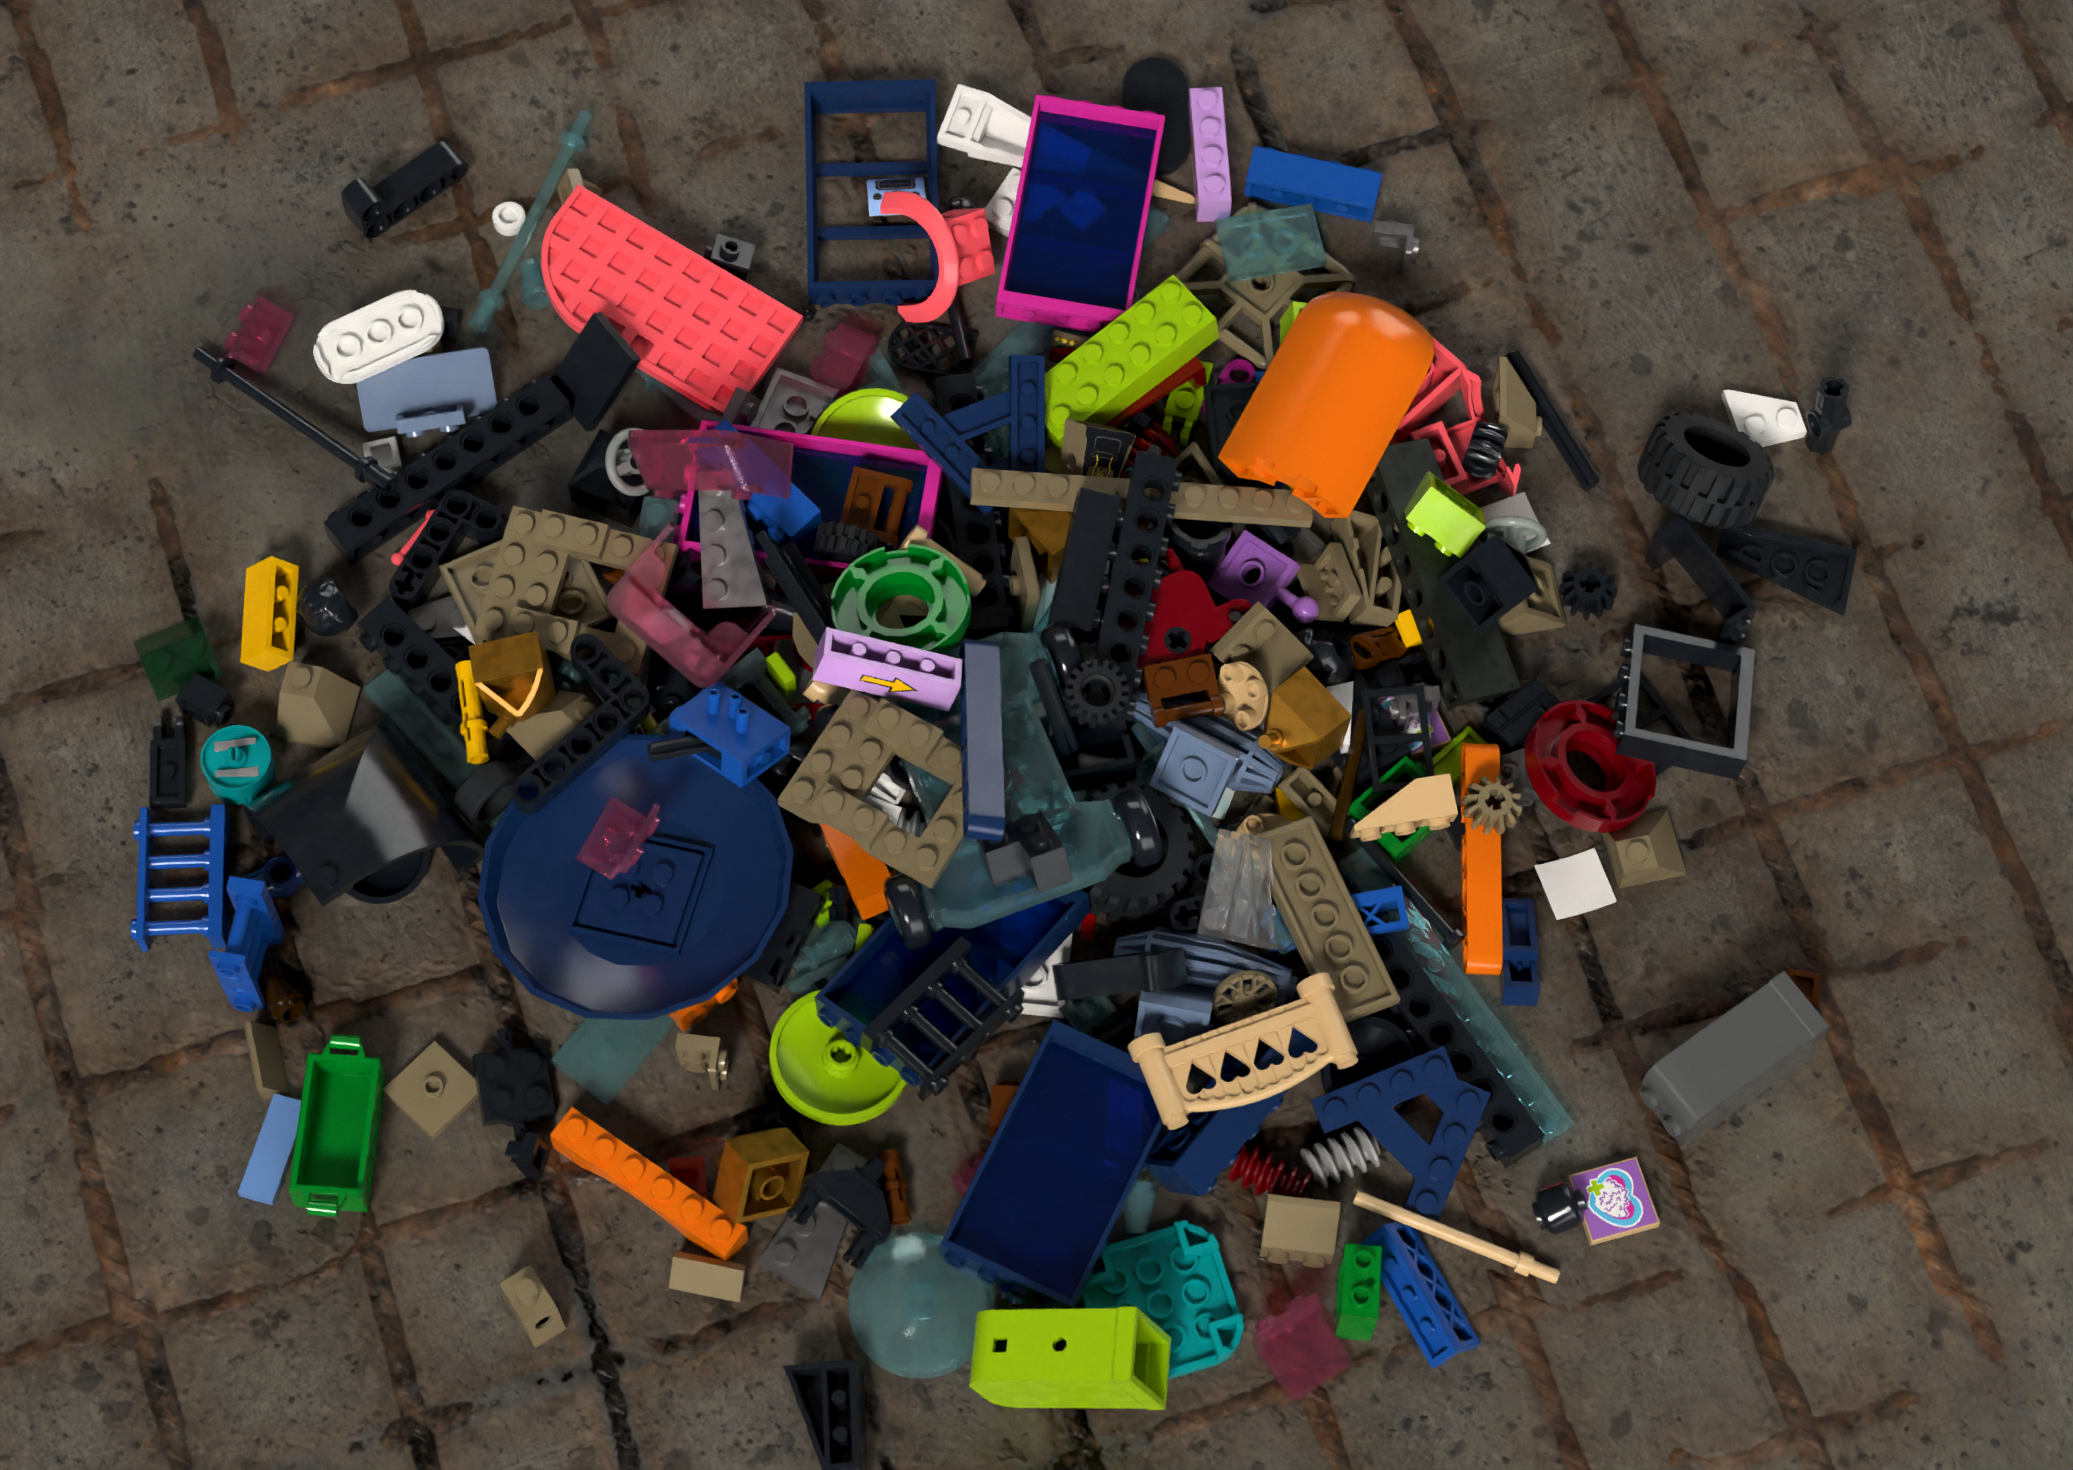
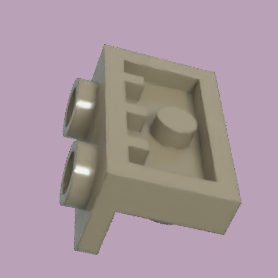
(703, 1053)

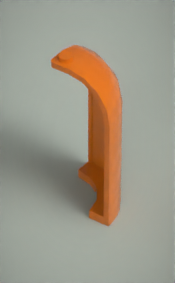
(1331, 400)

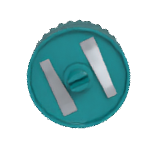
(238, 764)

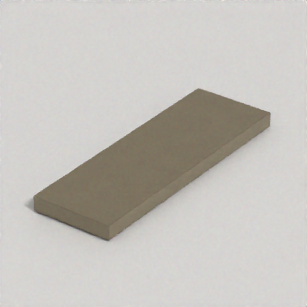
(1326, 920)

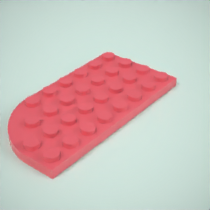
(672, 307)

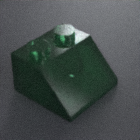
(175, 655)

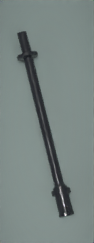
(365, 468)

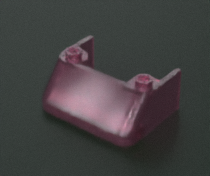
(711, 461)
(667, 631)

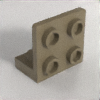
(1265, 645)

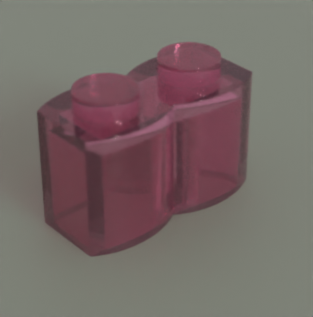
(844, 358)

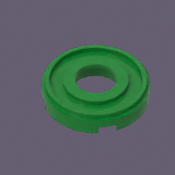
(912, 572)

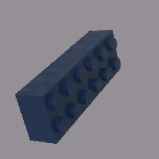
(1196, 1153)

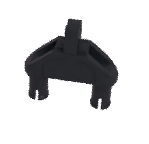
(856, 1198)

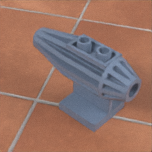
(1206, 757)
(1208, 960)

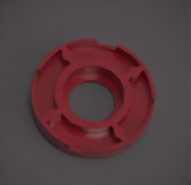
(1586, 729)

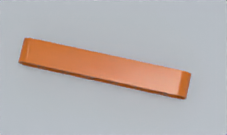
(1480, 871)

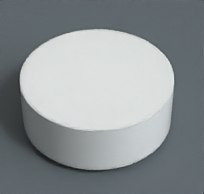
(508, 218)

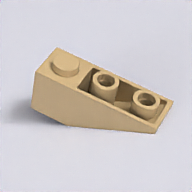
(1419, 804)

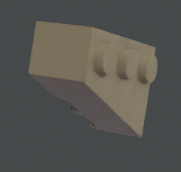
(1372, 569)

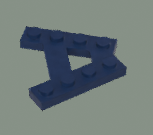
(1020, 407)
(1430, 1164)

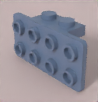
(429, 393)

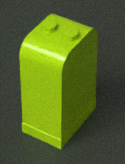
(1070, 1358)

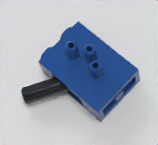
(725, 735)

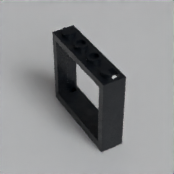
(1674, 750)

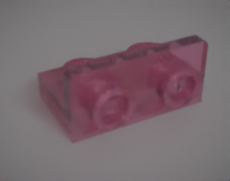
(258, 335)

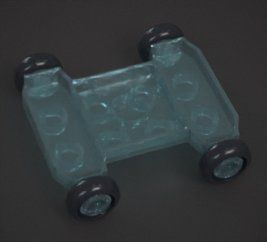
(1093, 833)

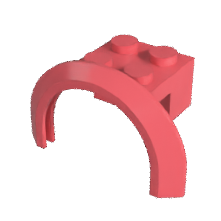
(960, 244)
(1452, 444)

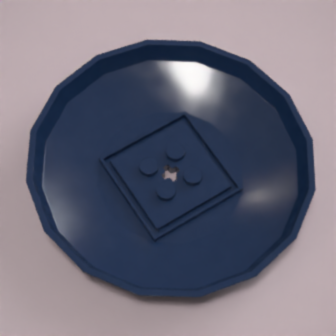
(588, 941)

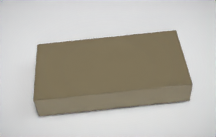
(707, 1276)

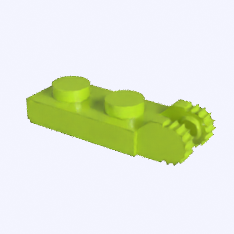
(1185, 406)

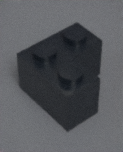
(1029, 850)

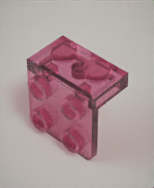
(616, 838)
(1300, 1347)

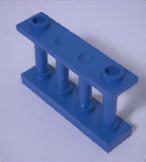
(212, 893)
(252, 931)

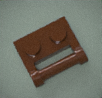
(864, 502)
(1179, 679)

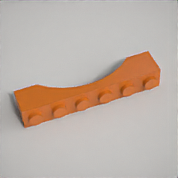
(679, 1205)

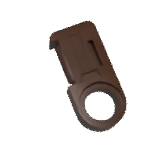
(1377, 646)

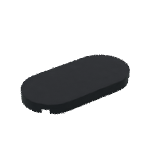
(1162, 88)

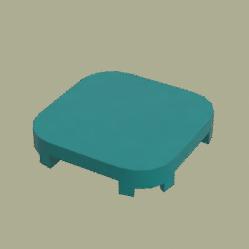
(1178, 1285)

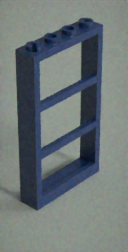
(868, 97)

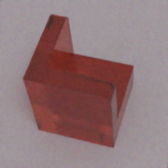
(691, 1172)

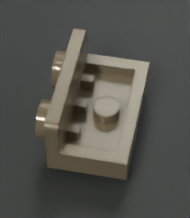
(1331, 584)

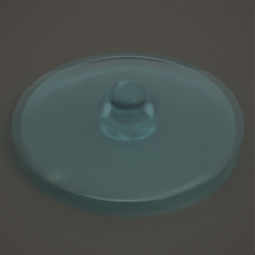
(915, 1308)

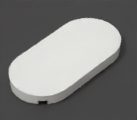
(378, 336)

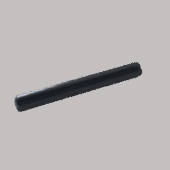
(1554, 424)

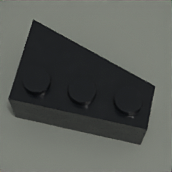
(833, 1410)

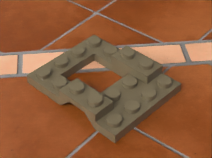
(532, 572)
(849, 762)

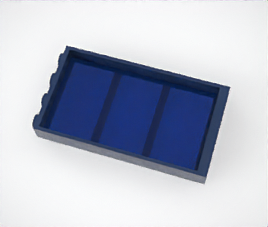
(1001, 951)
(1057, 1171)

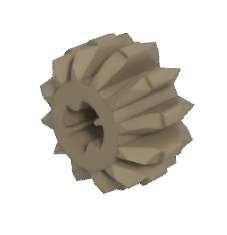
(1497, 794)

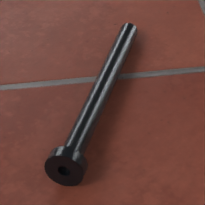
(1451, 936)

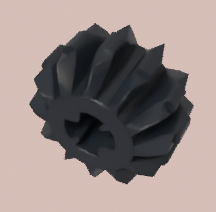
(1485, 450)
(1578, 581)

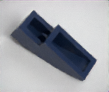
(1520, 953)

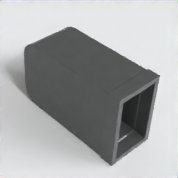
(1733, 1060)

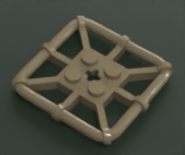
(1257, 304)

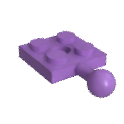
(1276, 574)

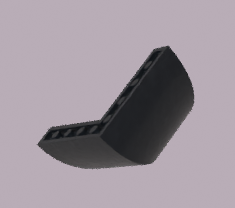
(360, 813)

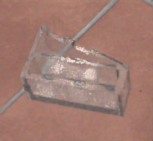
(1239, 891)

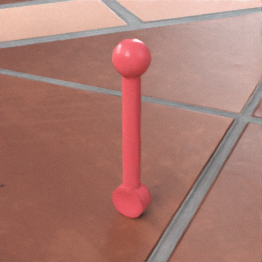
(398, 557)

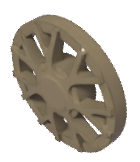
(1243, 996)

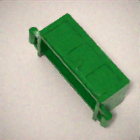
(337, 1130)

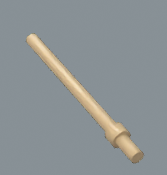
(1521, 1263)

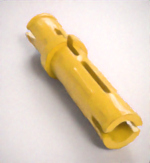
(473, 726)

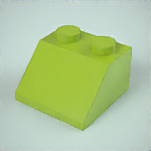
(1444, 516)

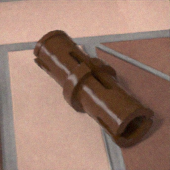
(895, 1188)

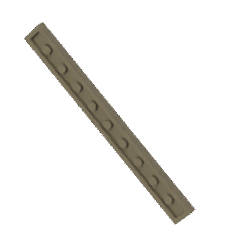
(1192, 500)

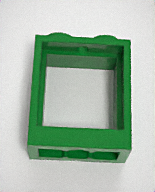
(1393, 847)
(1356, 1293)

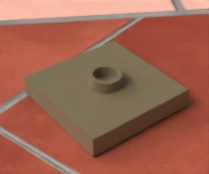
(1024, 584)
(433, 1090)

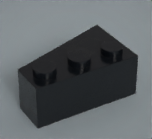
(784, 945)

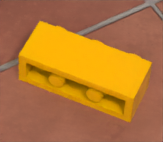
(269, 614)

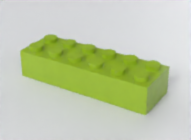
(1127, 358)

